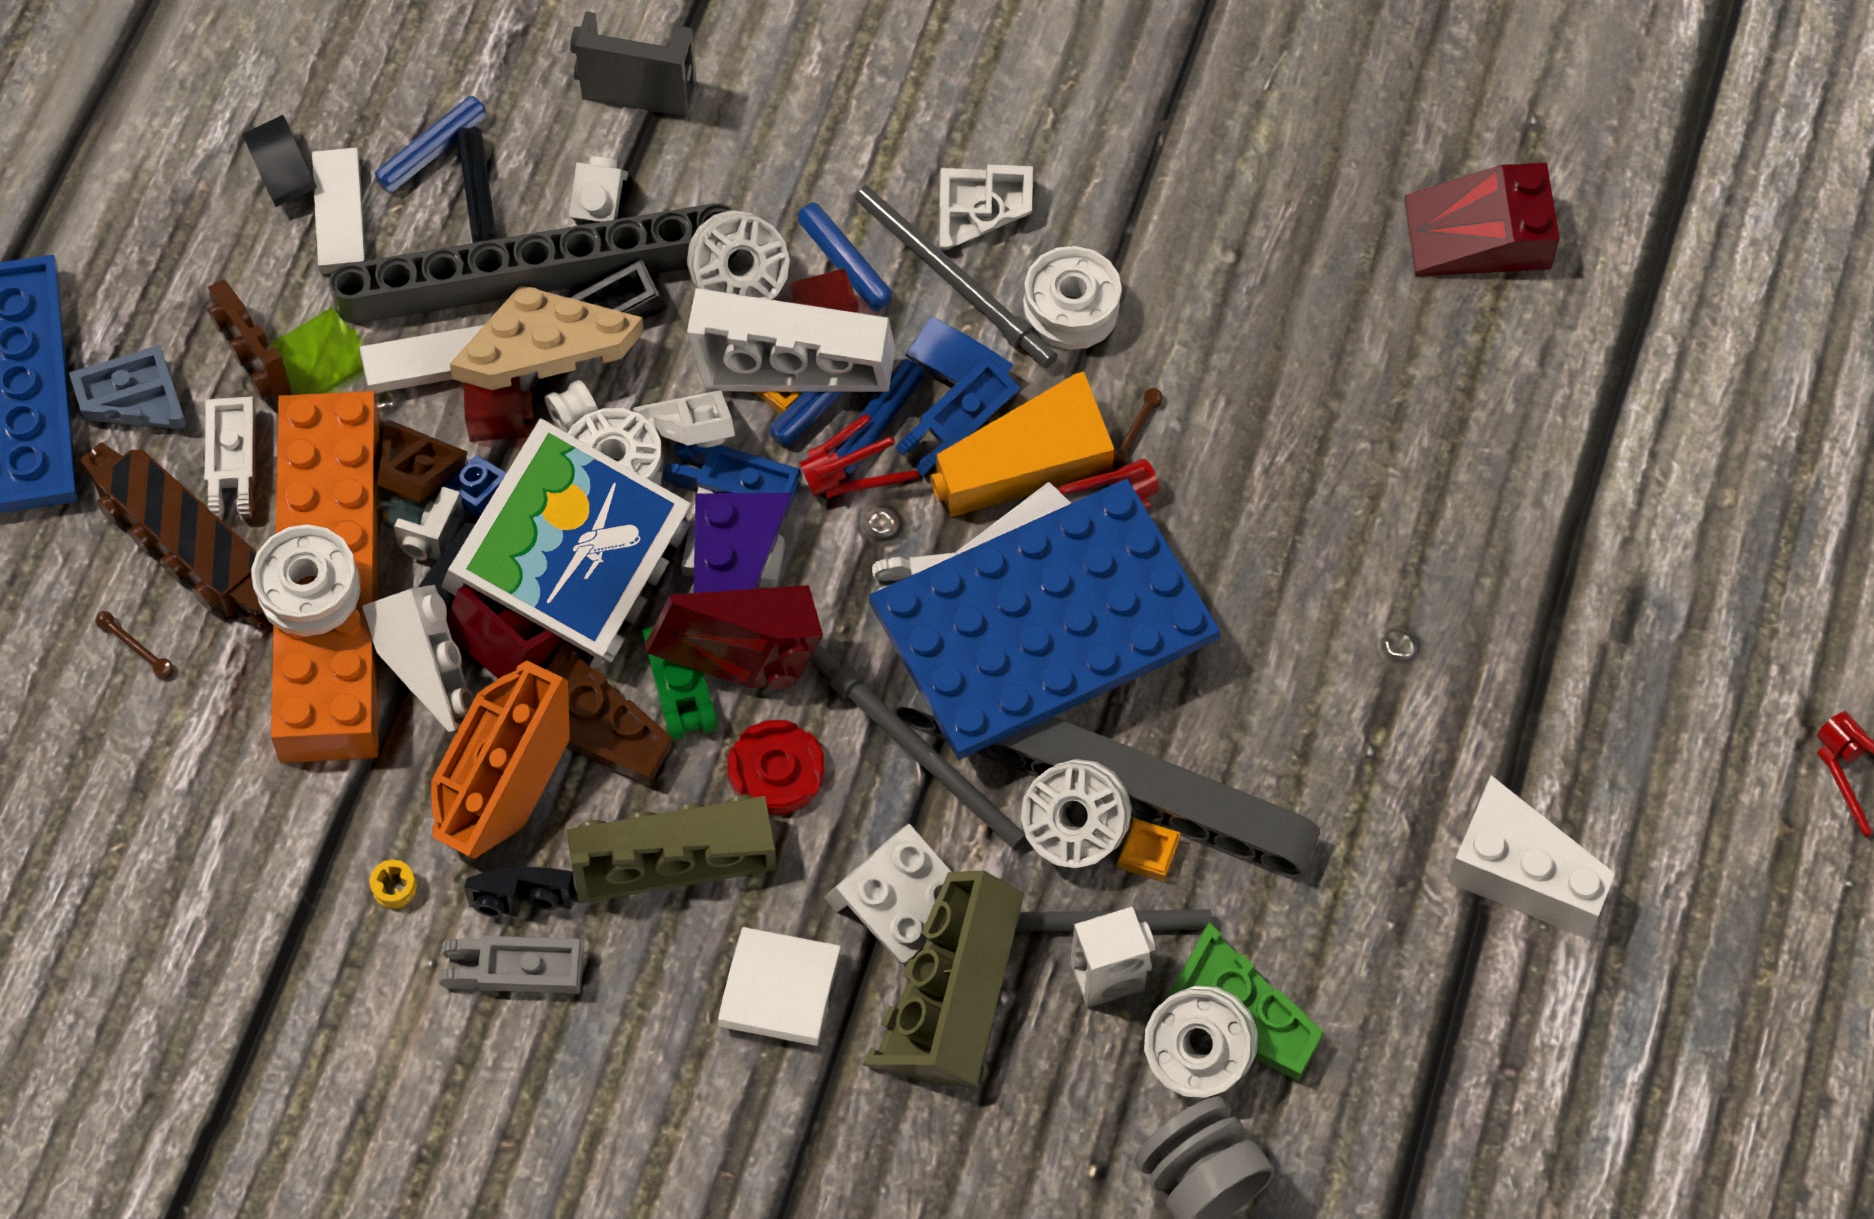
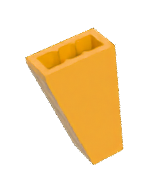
(1043, 441)

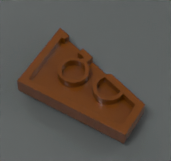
(248, 343)
(606, 724)

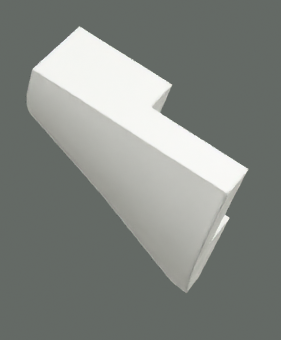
(981, 201)

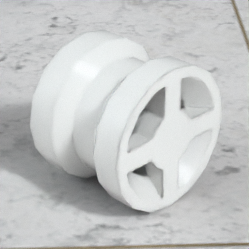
(570, 405)

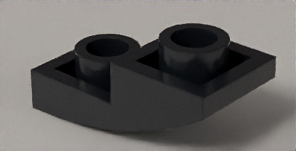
(279, 161)
(504, 890)

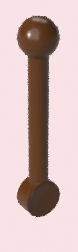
(1152, 399)
(162, 667)

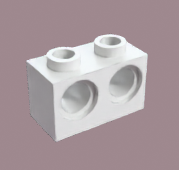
(1111, 956)

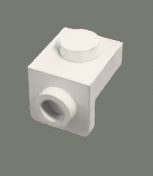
(597, 190)

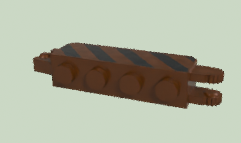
(177, 528)

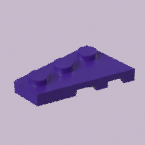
(735, 538)

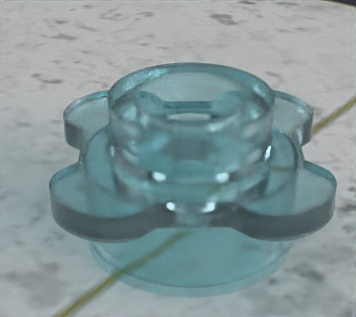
(400, 509)

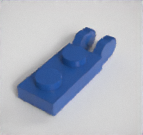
(962, 410)
(731, 471)

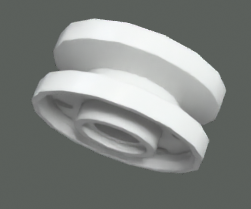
(733, 231)
(1076, 274)
(624, 437)
(304, 553)
(1052, 832)
(1170, 1048)

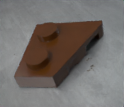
(415, 462)

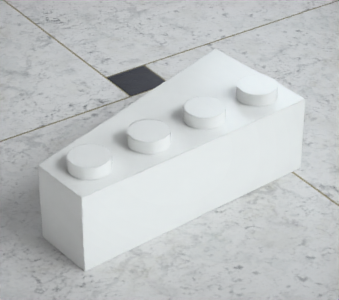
(787, 346)

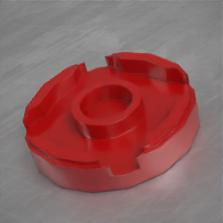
(777, 763)

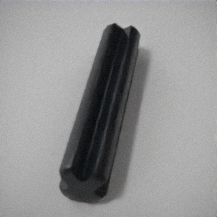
(476, 184)

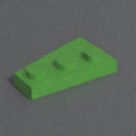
(1284, 1032)

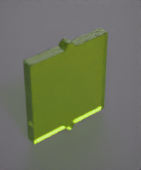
(320, 354)

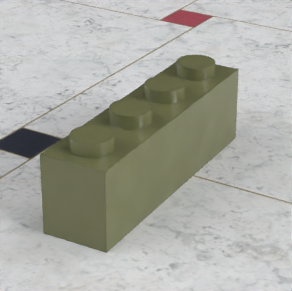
(671, 848)
(952, 984)

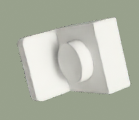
(437, 527)

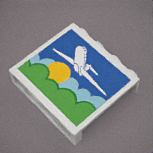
(571, 541)

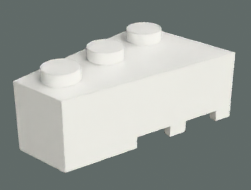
(1530, 864)

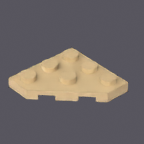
(543, 336)

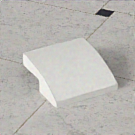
(779, 986)

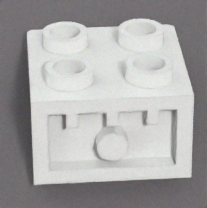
(894, 892)

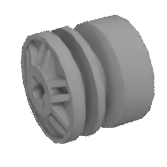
(1199, 1159)

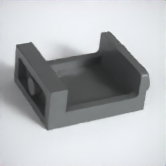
(635, 71)

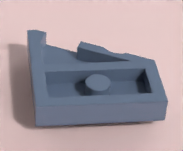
(129, 391)

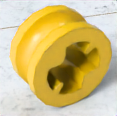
(387, 869)

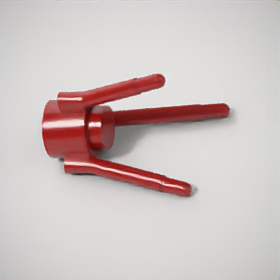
(826, 470)
(1139, 473)
(1845, 740)

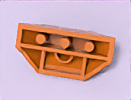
(500, 759)

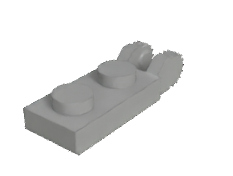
(515, 964)

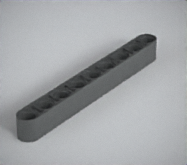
(513, 266)
(1156, 789)

